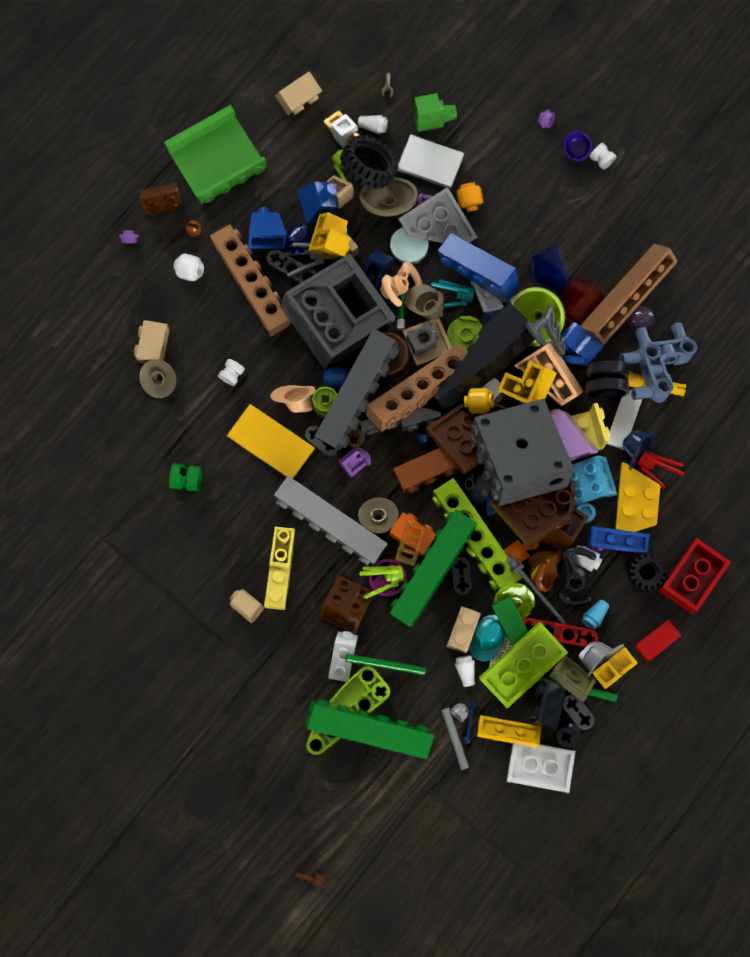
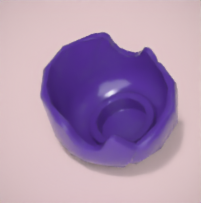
(577, 146)

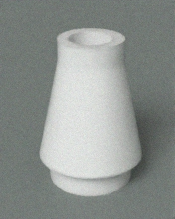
(373, 123)
(465, 668)

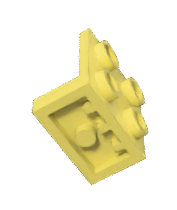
(593, 426)

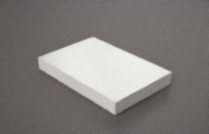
(430, 161)
(541, 767)

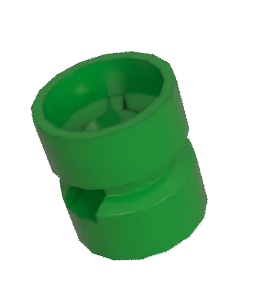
(185, 477)

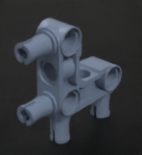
(653, 358)

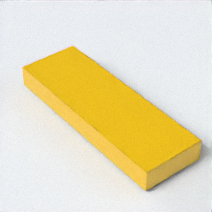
(509, 731)

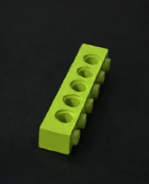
(451, 490)

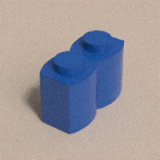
(580, 343)

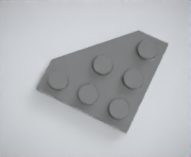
(437, 219)

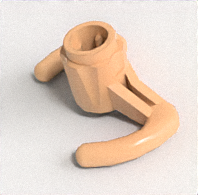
(398, 284)

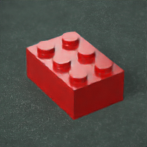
(694, 576)

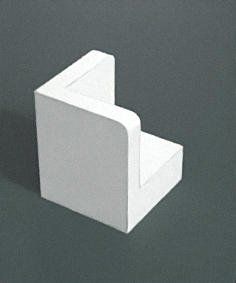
(342, 129)

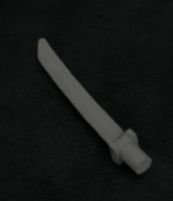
(516, 568)

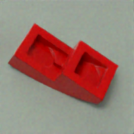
(658, 640)

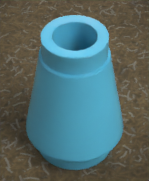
(594, 616)

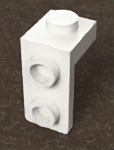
(344, 644)

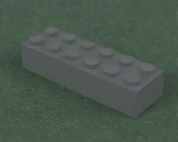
(357, 389)

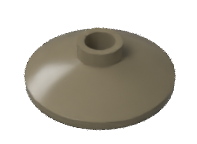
(152, 383)
(377, 508)

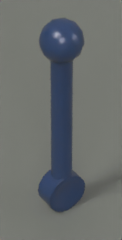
(472, 705)

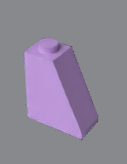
(573, 437)

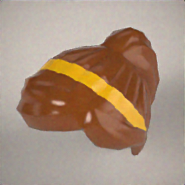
(544, 568)

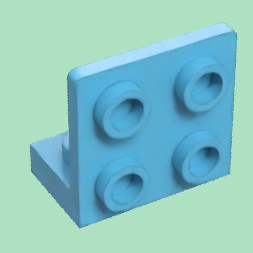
(592, 480)

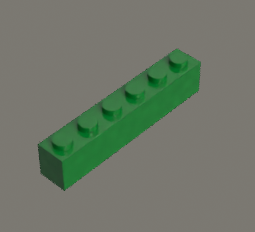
(433, 568)
(368, 729)

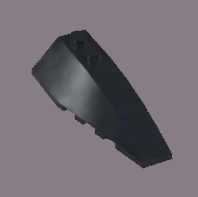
(492, 352)

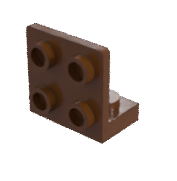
(160, 198)
(345, 605)

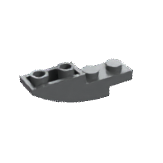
(418, 418)

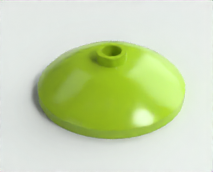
(537, 300)

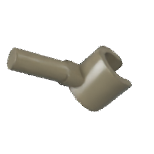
(387, 86)

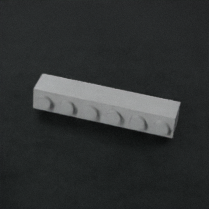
(330, 521)

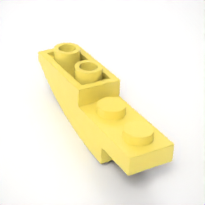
(280, 568)

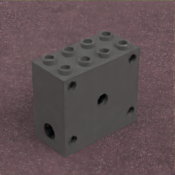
(521, 452)

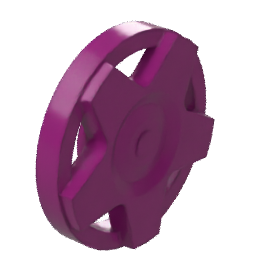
(380, 580)

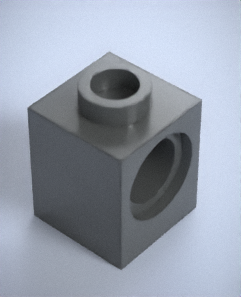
(418, 347)

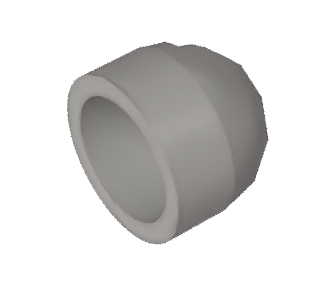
(460, 712)

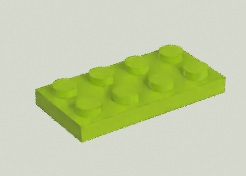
(523, 665)

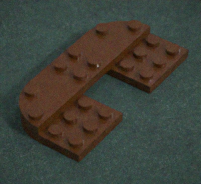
(528, 518)

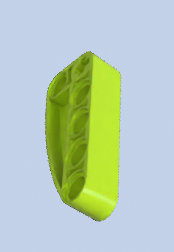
(350, 695)

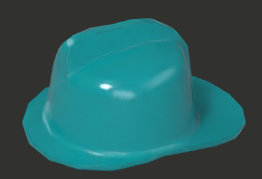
(487, 638)

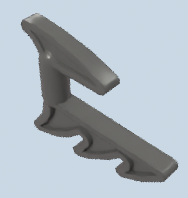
(552, 329)

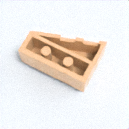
(564, 384)

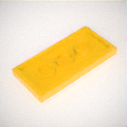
(270, 442)

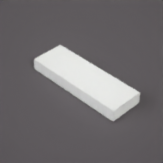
(623, 420)

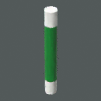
(401, 313)

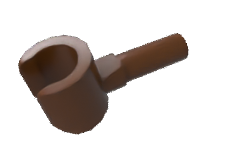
(318, 879)

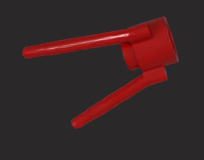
(649, 460)

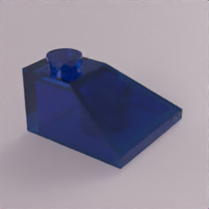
(550, 269)

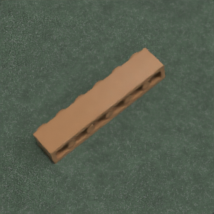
(629, 293)

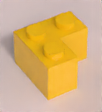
(329, 237)
(533, 385)

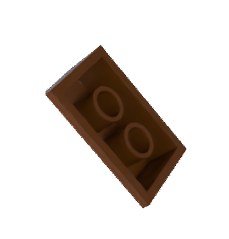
(567, 534)

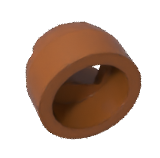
(192, 231)

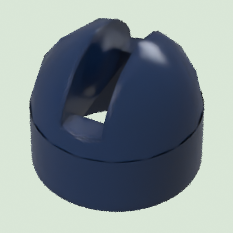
(422, 436)

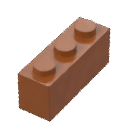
(423, 471)

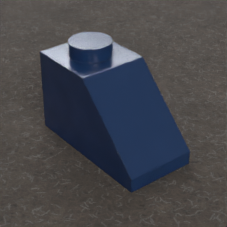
(377, 267)

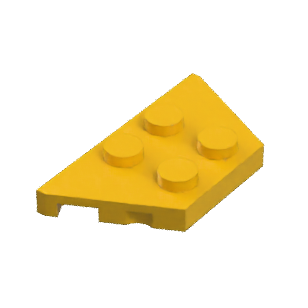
(636, 501)

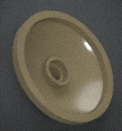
(390, 200)

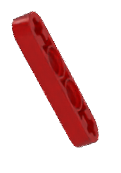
(559, 628)

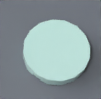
(408, 248)

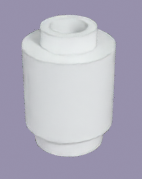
(586, 562)

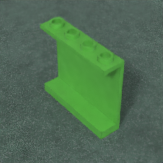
(215, 155)

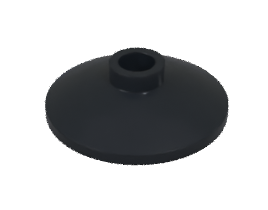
(475, 486)

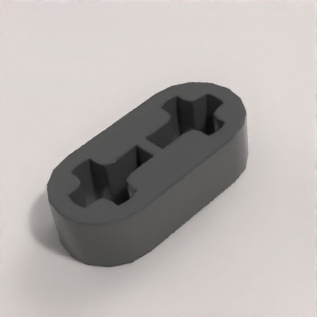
(318, 444)
(582, 709)

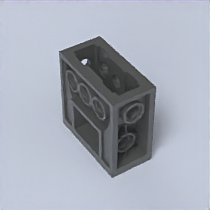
(325, 319)

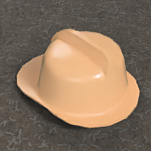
(295, 397)

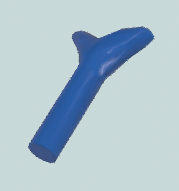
(575, 360)

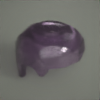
(641, 317)

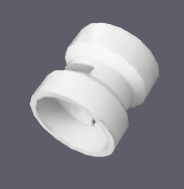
(603, 156)
(231, 372)

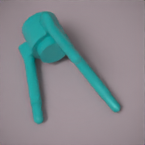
(464, 293)

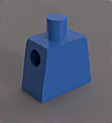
(316, 200)
(266, 230)

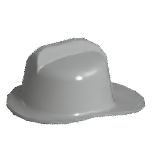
(596, 654)

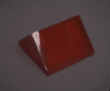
(580, 300)

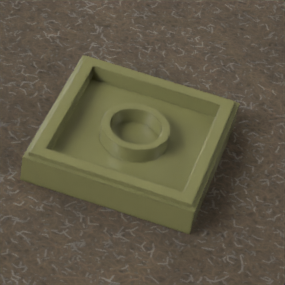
(573, 678)

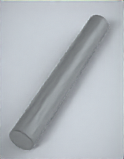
(455, 739)

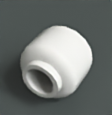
(188, 267)

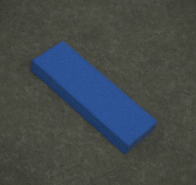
(618, 540)

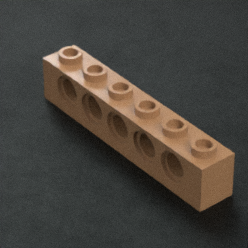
(222, 241)
(440, 368)

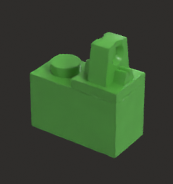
(431, 112)

